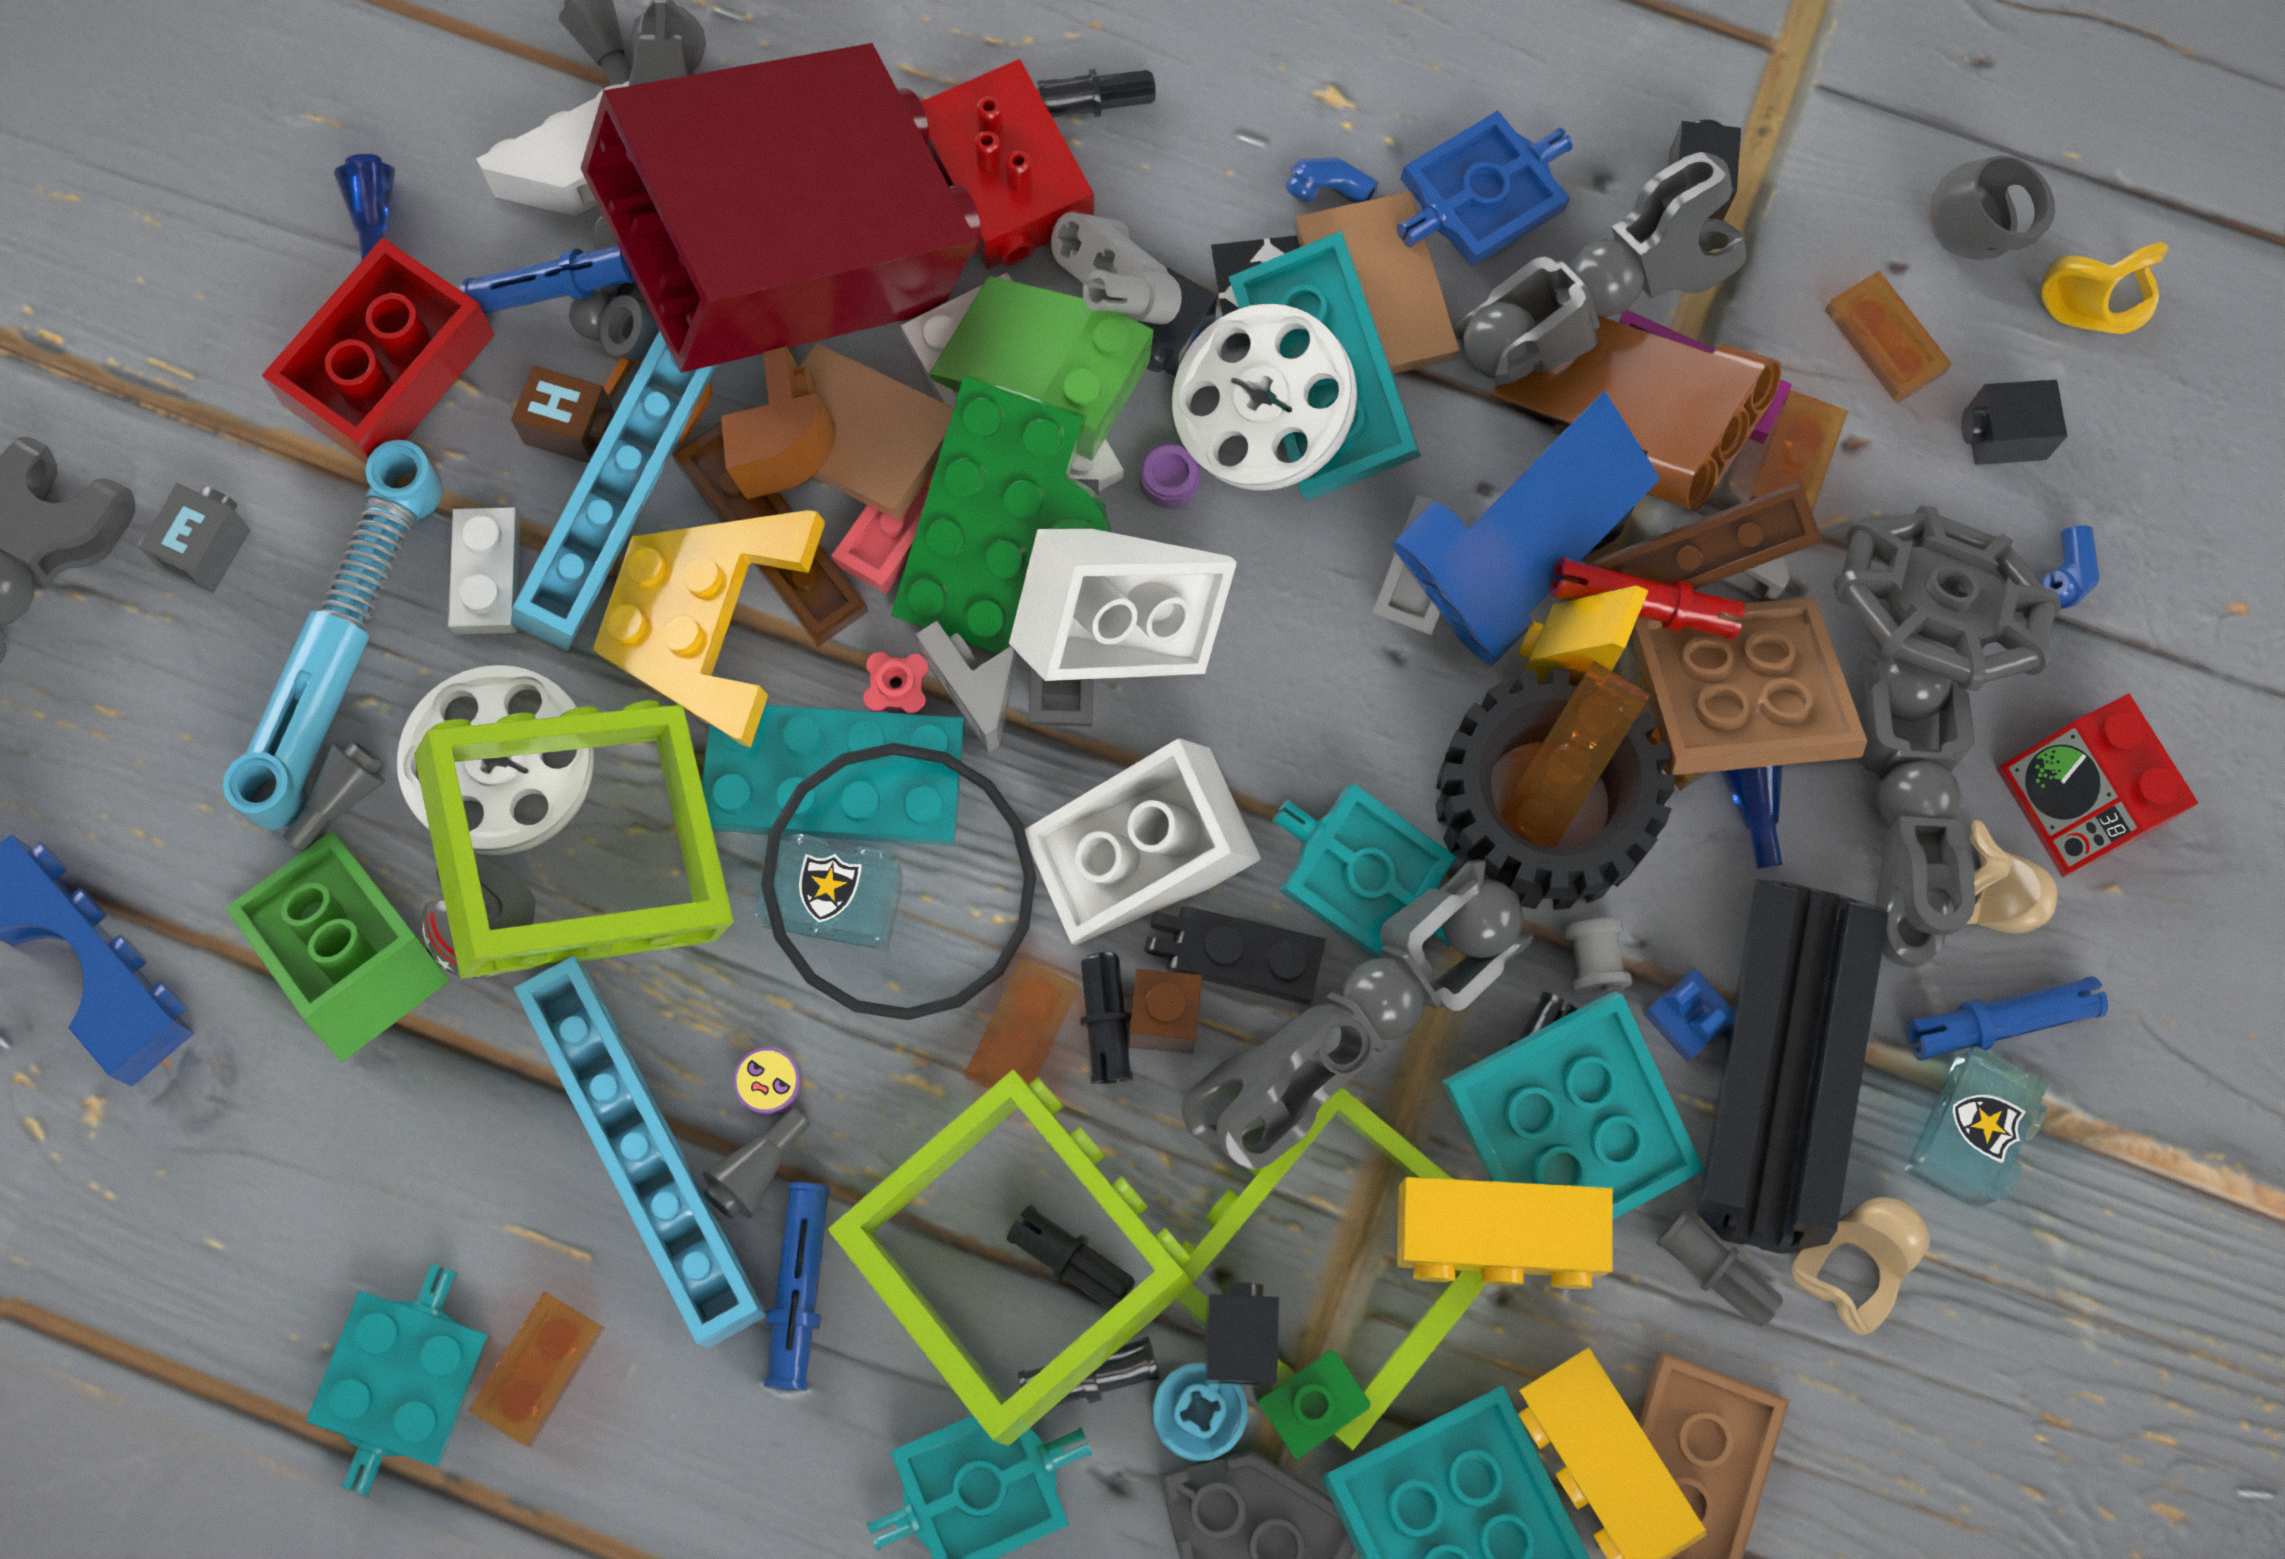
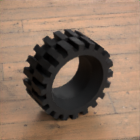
(1631, 779)

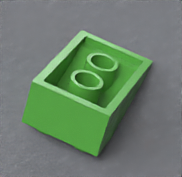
(1051, 351)
(336, 946)

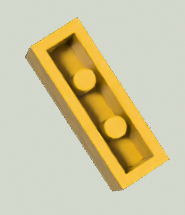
(1504, 1231)
(1609, 1462)

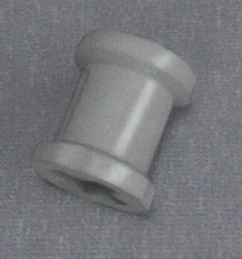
(1598, 955)

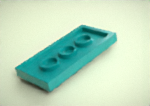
(1328, 287)
(866, 800)

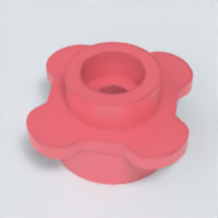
(908, 696)

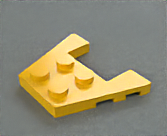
(678, 603)

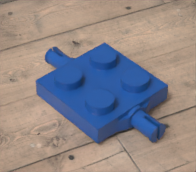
(1485, 188)

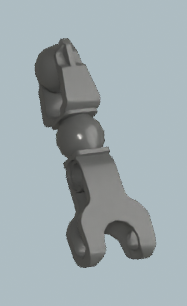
(1381, 1000)

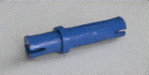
(571, 275)
(1993, 1021)
(789, 1368)

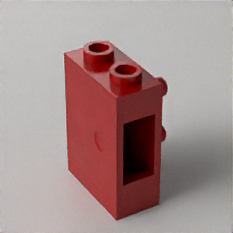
(1009, 158)

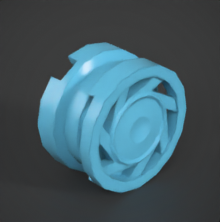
(1197, 1417)

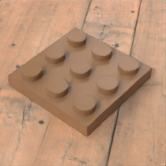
(1749, 699)

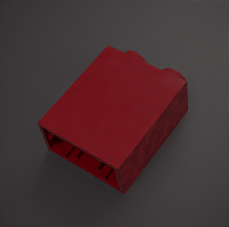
(777, 203)

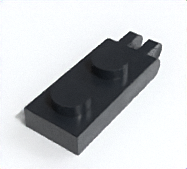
(1239, 953)

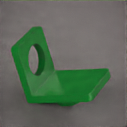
(1314, 1404)

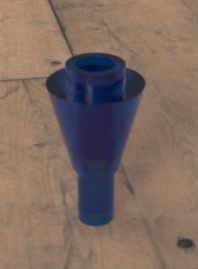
(367, 193)
(1758, 802)

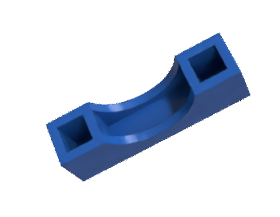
(121, 1014)

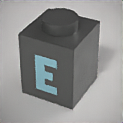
(195, 536)

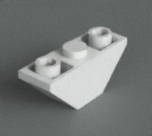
(546, 162)

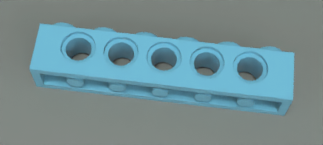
(609, 498)
(640, 1153)

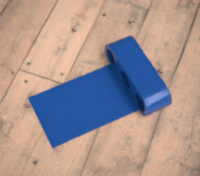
(1561, 506)

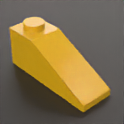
(1582, 633)

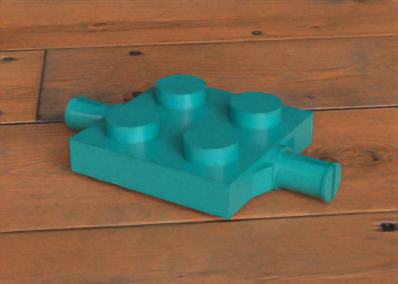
(1360, 866)
(398, 1379)
(976, 1494)

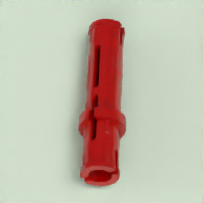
(1671, 604)

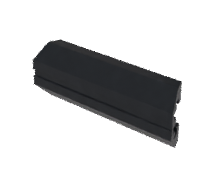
(1792, 1068)

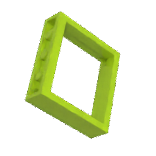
(586, 938)
(1234, 1210)
(1010, 1418)

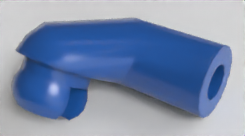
(1330, 173)
(2079, 571)

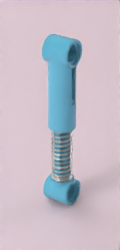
(331, 643)

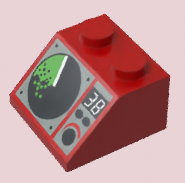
(2097, 785)

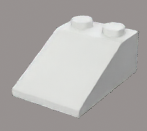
(1118, 606)
(1141, 841)

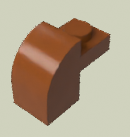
(781, 441)

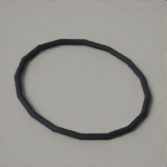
(797, 959)

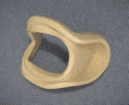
(2009, 889)
(1894, 1239)

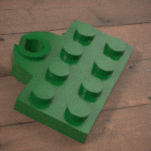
(990, 492)

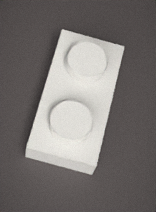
(484, 570)

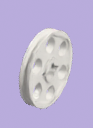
(1259, 370)
(503, 787)

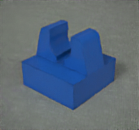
(1690, 1015)

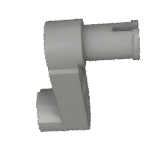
(1094, 249)

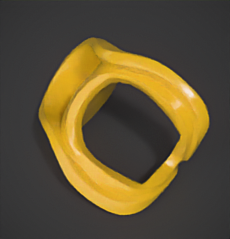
(2079, 290)

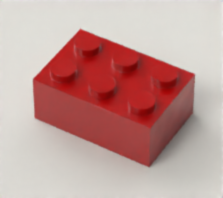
(379, 352)

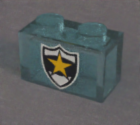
(835, 892)
(1979, 1129)

